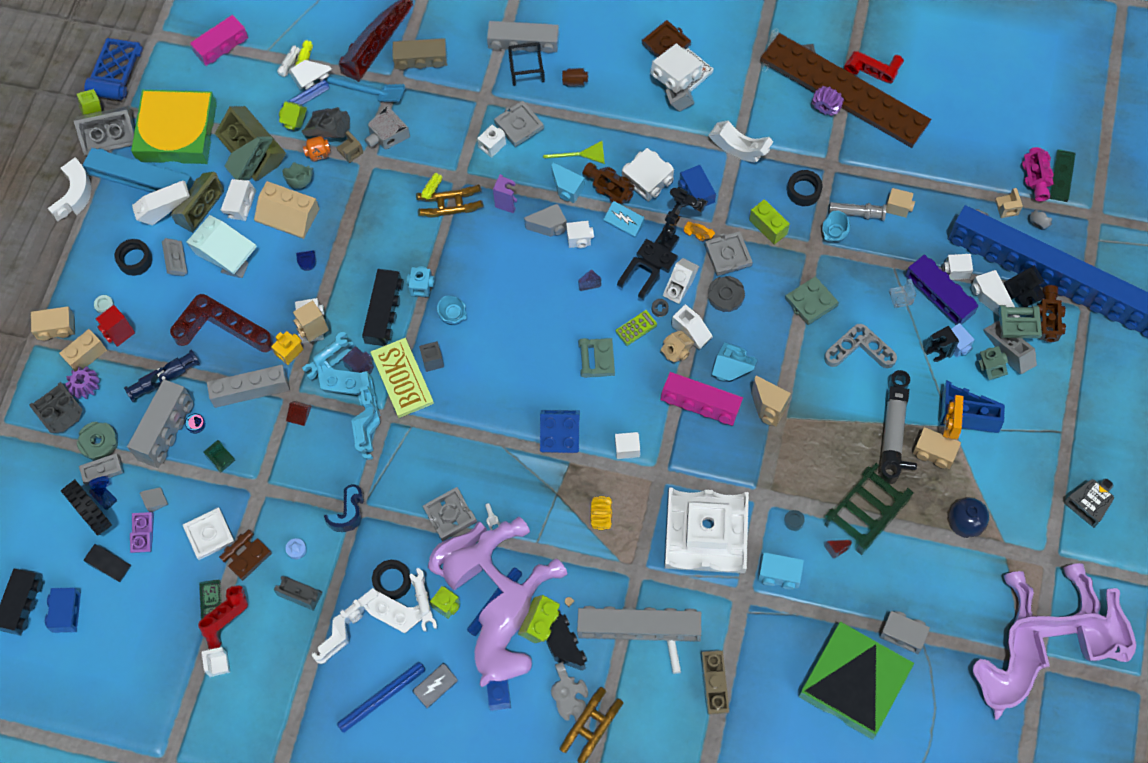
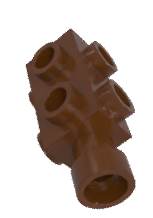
(612, 188)
(1051, 325)

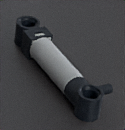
(894, 428)

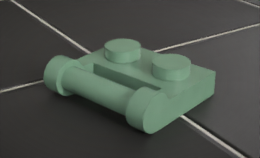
(1020, 326)
(603, 357)

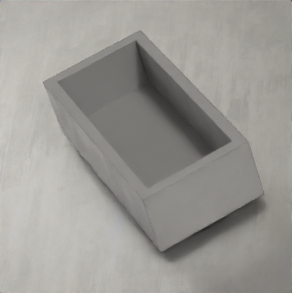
(160, 424)

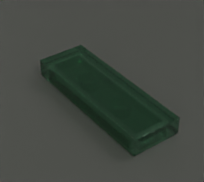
(1062, 175)

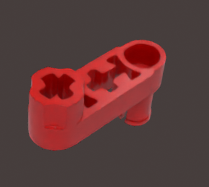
(873, 67)
(223, 614)

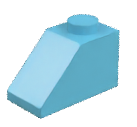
(568, 184)

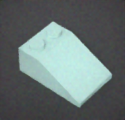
(220, 244)

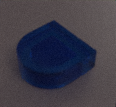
(306, 260)

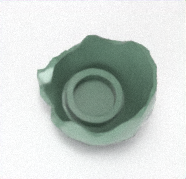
(297, 175)

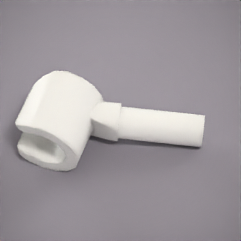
(492, 519)

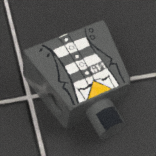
(1091, 501)

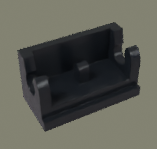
(943, 342)

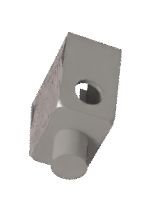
(386, 129)

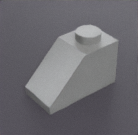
(547, 221)

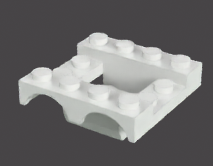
(705, 549)

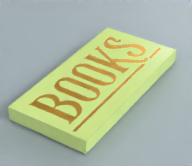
(402, 377)

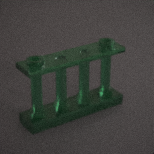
(876, 526)

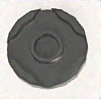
(726, 294)

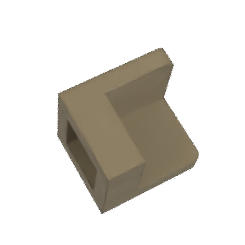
(350, 148)

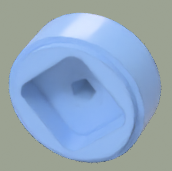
(296, 548)

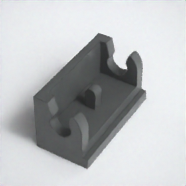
(298, 593)

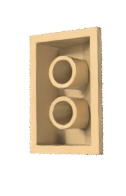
(285, 210)

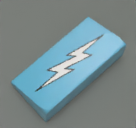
(624, 219)

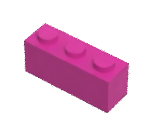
(219, 40)

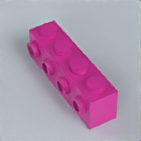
(701, 398)

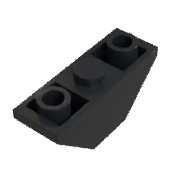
(563, 644)

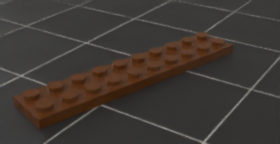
(859, 96)

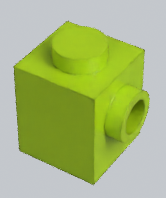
(292, 115)
(445, 602)

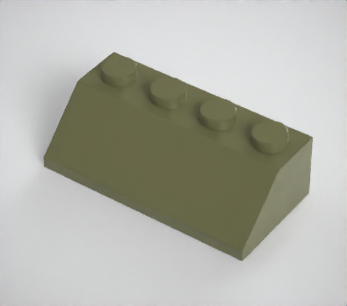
(240, 128)

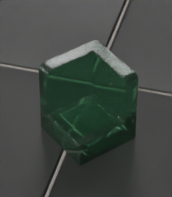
(218, 456)

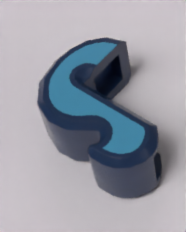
(352, 512)

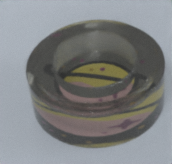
(794, 520)

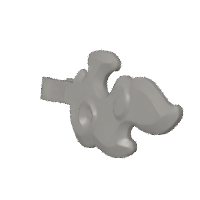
(564, 695)

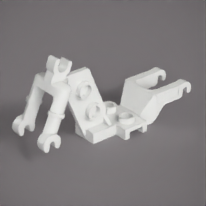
(382, 608)

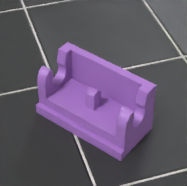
(502, 196)

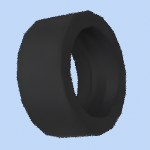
(804, 175)
(127, 246)
(391, 564)

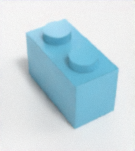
(780, 571)

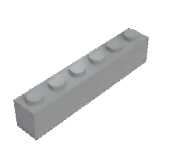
(639, 624)

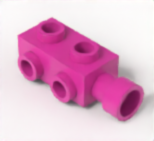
(1039, 172)

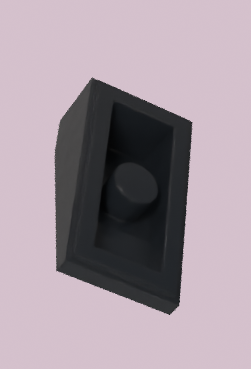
(106, 563)

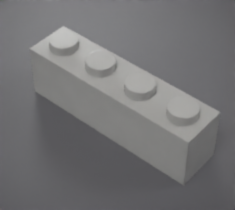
(504, 34)
(248, 386)

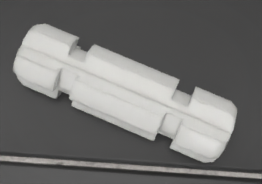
(289, 61)

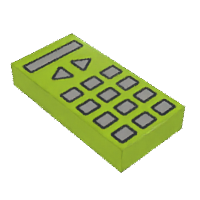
(636, 328)

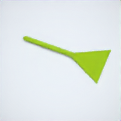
(593, 153)

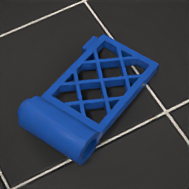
(108, 86)

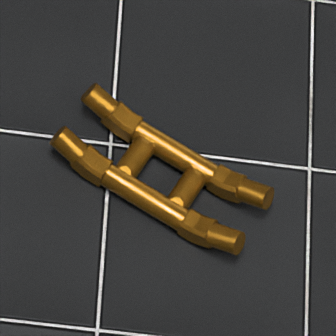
(457, 194)
(594, 738)

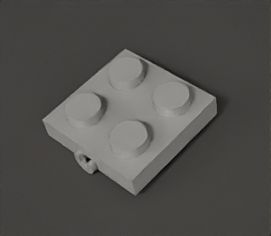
(519, 123)
(728, 253)

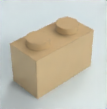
(310, 321)
(52, 323)
(83, 350)
(936, 448)

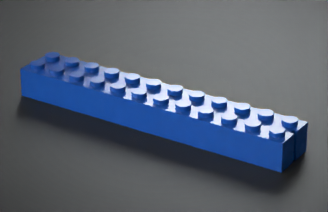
(1072, 276)

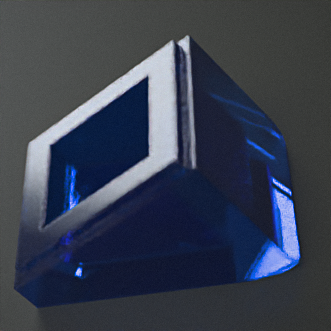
(103, 497)

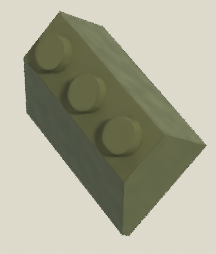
(202, 198)

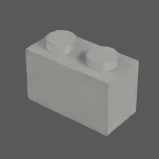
(905, 632)

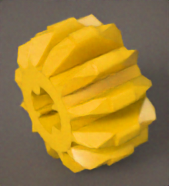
(601, 512)

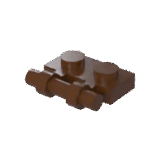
(249, 559)

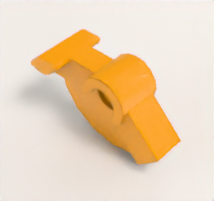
(698, 230)

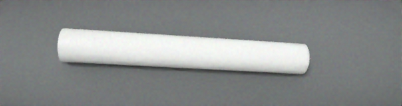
(674, 657)

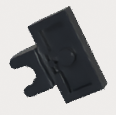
(1026, 286)

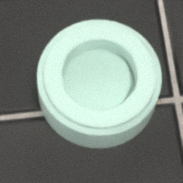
(103, 303)

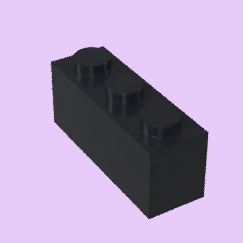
(18, 601)

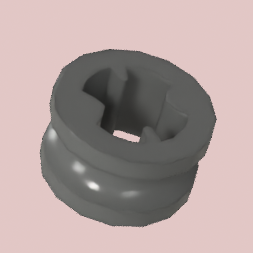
(660, 302)

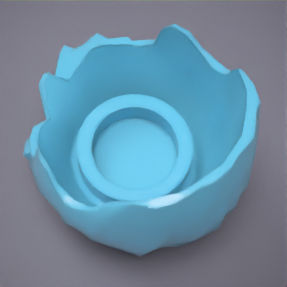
(836, 226)
(451, 309)

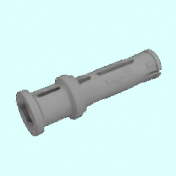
(867, 211)

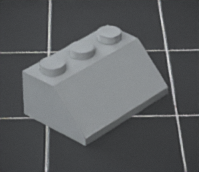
(105, 129)

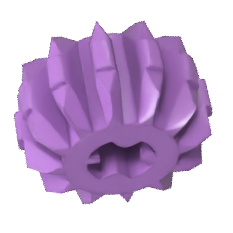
(827, 100)
(84, 375)

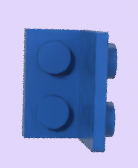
(559, 431)

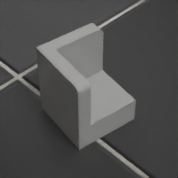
(680, 100)

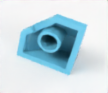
(732, 362)

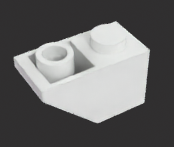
(307, 72)
(680, 280)
(692, 326)

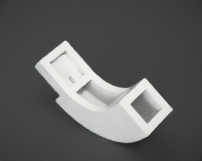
(739, 145)
(78, 193)

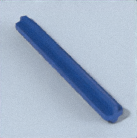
(381, 697)

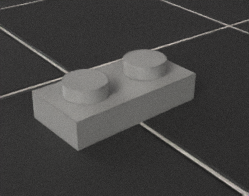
(174, 257)
(106, 466)

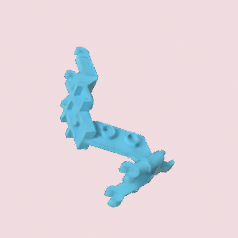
(348, 383)

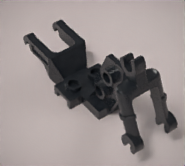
(659, 254)

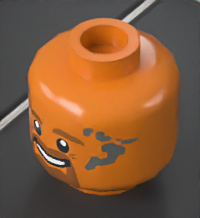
(317, 148)

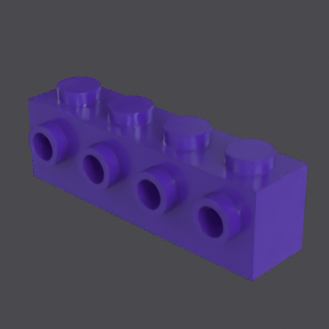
(941, 290)

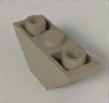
(715, 682)

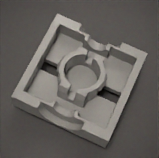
(452, 511)

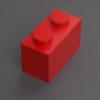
(114, 326)

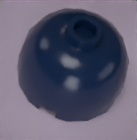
(968, 517)

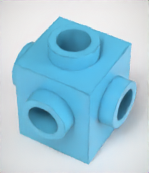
(420, 281)

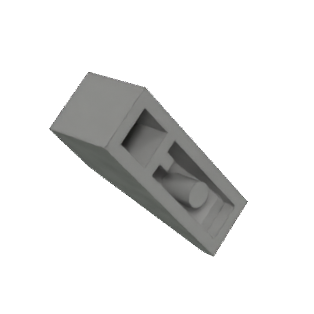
(1019, 353)

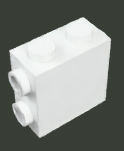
(676, 68)
(648, 174)

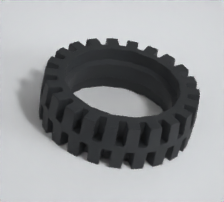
(86, 507)

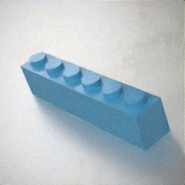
(131, 171)

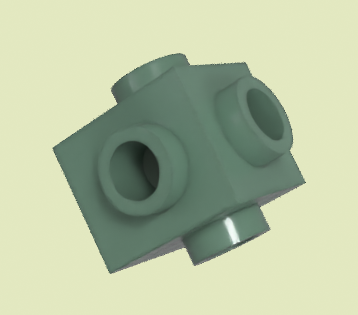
(993, 362)

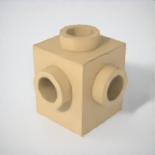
(677, 346)

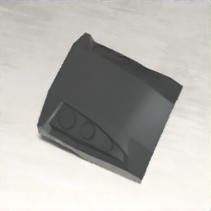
(328, 123)
(57, 409)

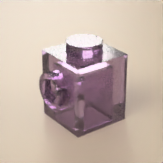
(358, 361)

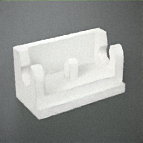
(238, 199)

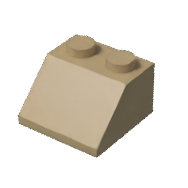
(769, 401)

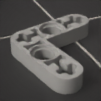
(861, 341)

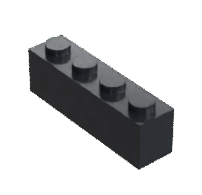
(382, 307)

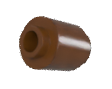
(574, 77)

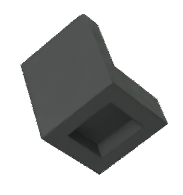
(431, 356)

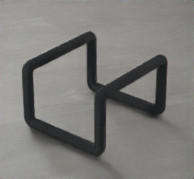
(527, 71)

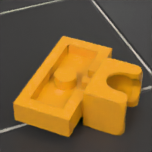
(953, 419)

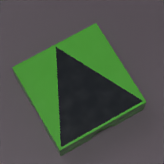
(856, 680)

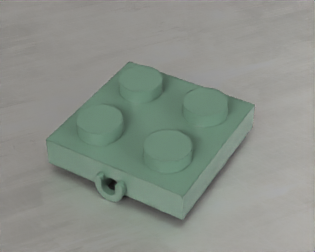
(811, 300)

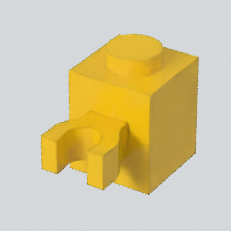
(287, 347)

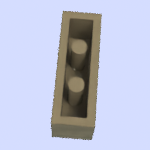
(419, 53)

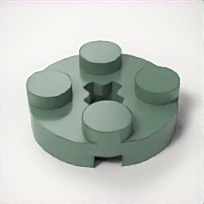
(106, 445)

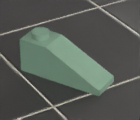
(246, 159)

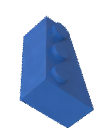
(978, 412)

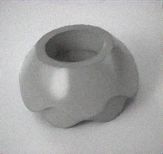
(1040, 220)

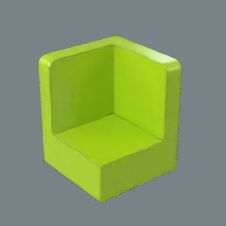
(88, 102)

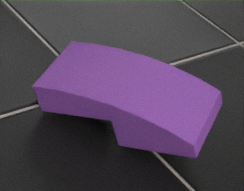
(142, 532)

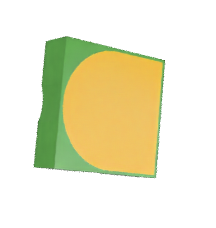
(174, 126)

